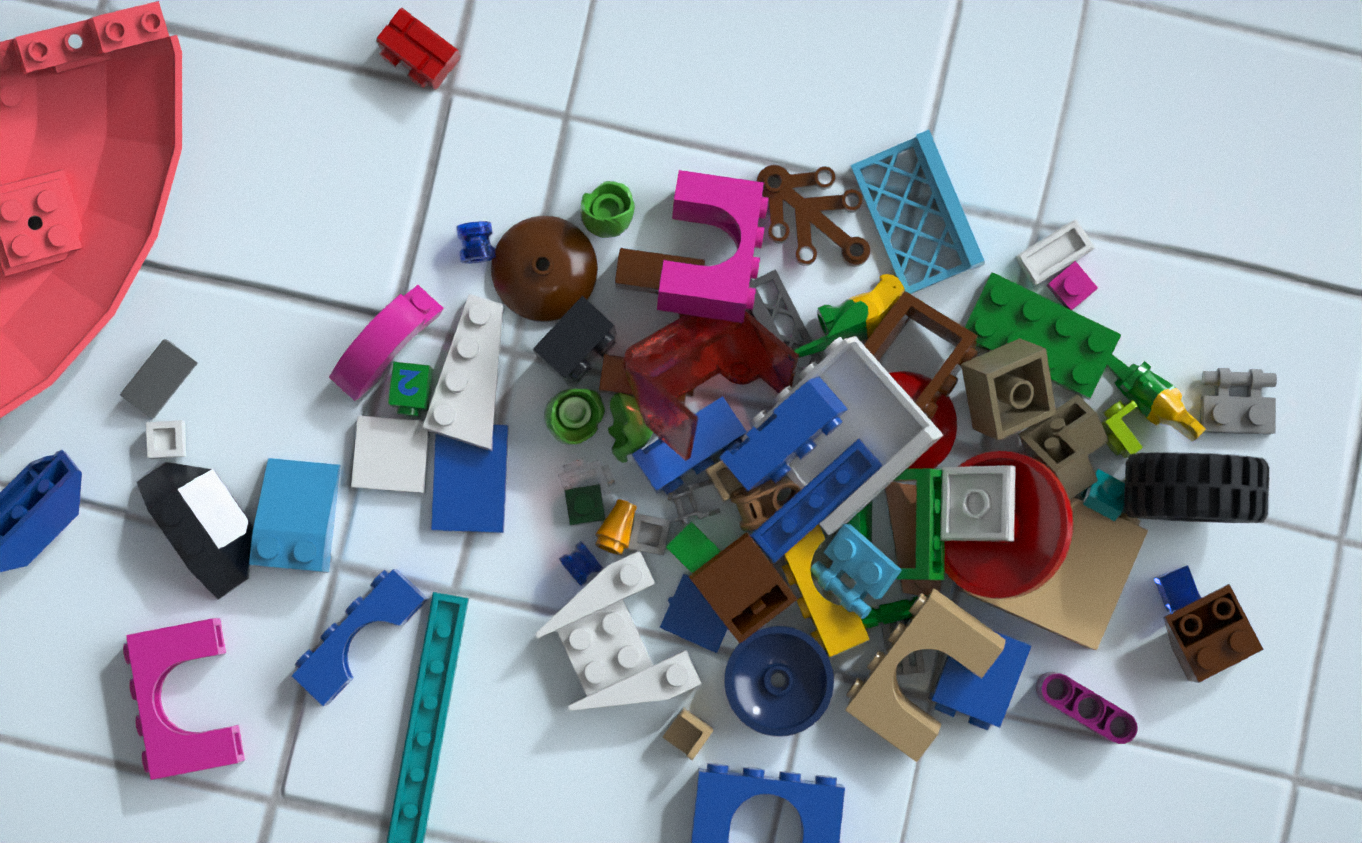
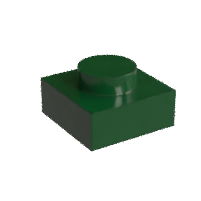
(585, 504)

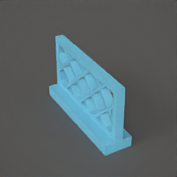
(946, 200)

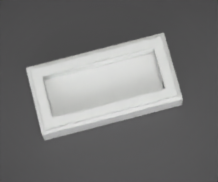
(1054, 252)

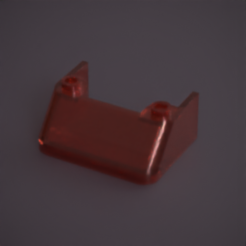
(689, 355)

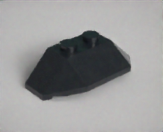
(201, 523)

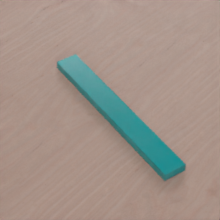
(428, 719)

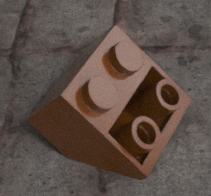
(743, 587)
(1211, 634)

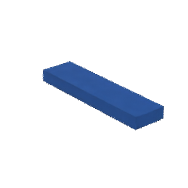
(816, 500)

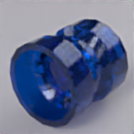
(475, 242)

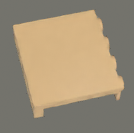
(1088, 583)

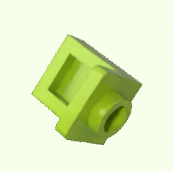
(1119, 436)

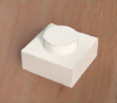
(166, 439)

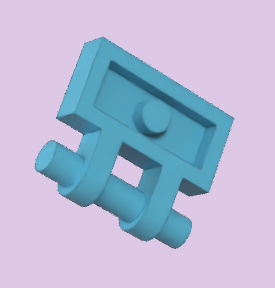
(863, 563)

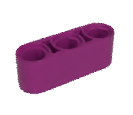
(1103, 711)

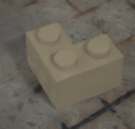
(1066, 442)

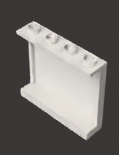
(876, 414)

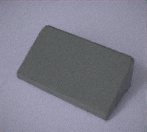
(158, 378)

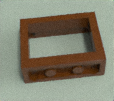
(912, 308)

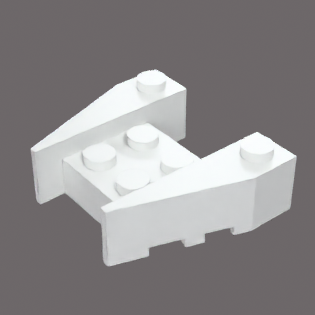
(608, 646)

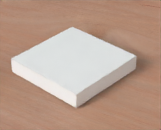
(390, 454)
(977, 503)

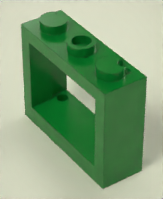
(929, 547)

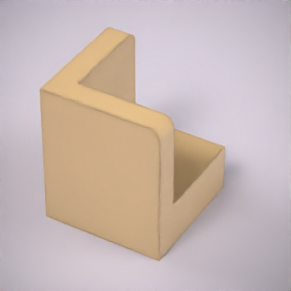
(723, 480)
(688, 733)

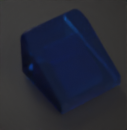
(1177, 588)

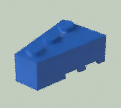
(715, 431)
(786, 435)

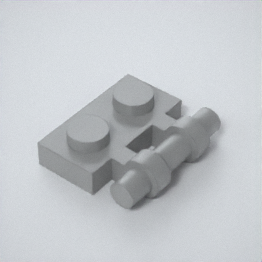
(1234, 413)

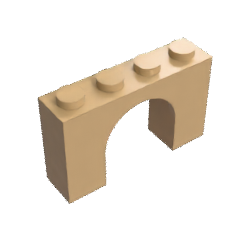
(934, 625)

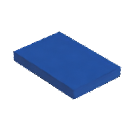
(470, 484)

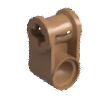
(762, 502)

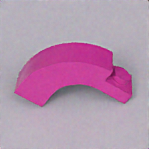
(382, 340)

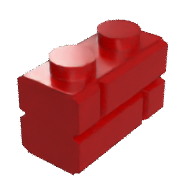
(417, 49)

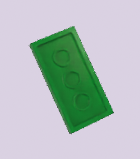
(1074, 344)

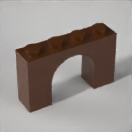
(641, 273)

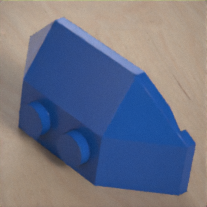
(37, 508)

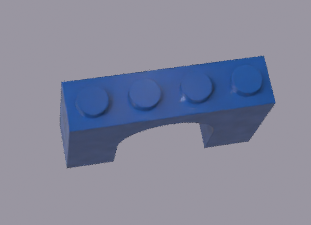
(722, 792)

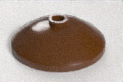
(547, 293)

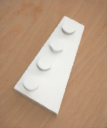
(468, 382)

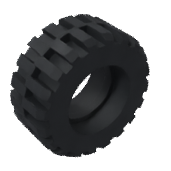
(1196, 487)

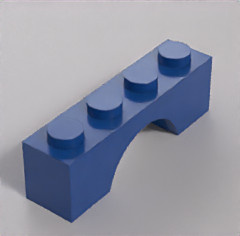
(328, 669)

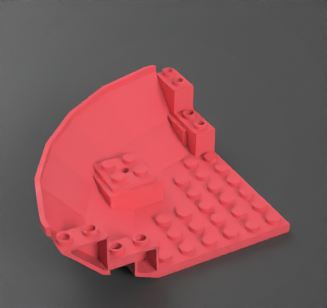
(94, 156)

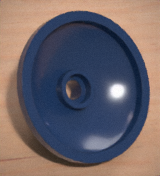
(783, 708)

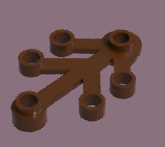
(808, 211)

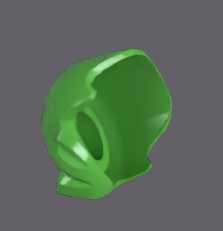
(607, 209)
(574, 415)
(627, 427)

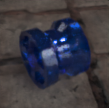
(580, 563)

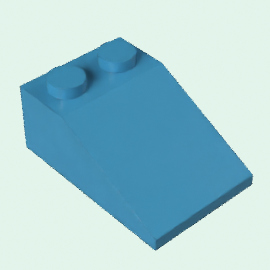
(295, 515)

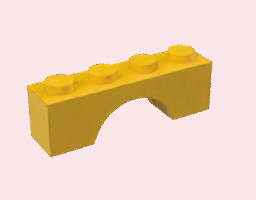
(834, 625)

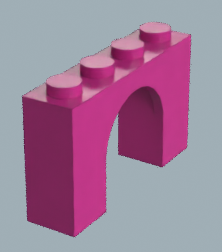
(724, 288)
(167, 746)

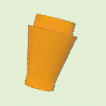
(616, 529)

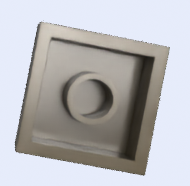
(1009, 389)

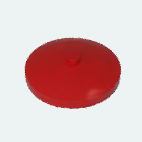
(1040, 535)

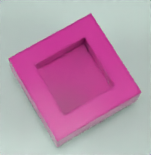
(1072, 286)

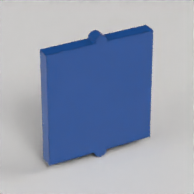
(693, 617)

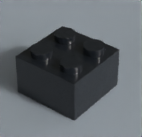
(576, 342)

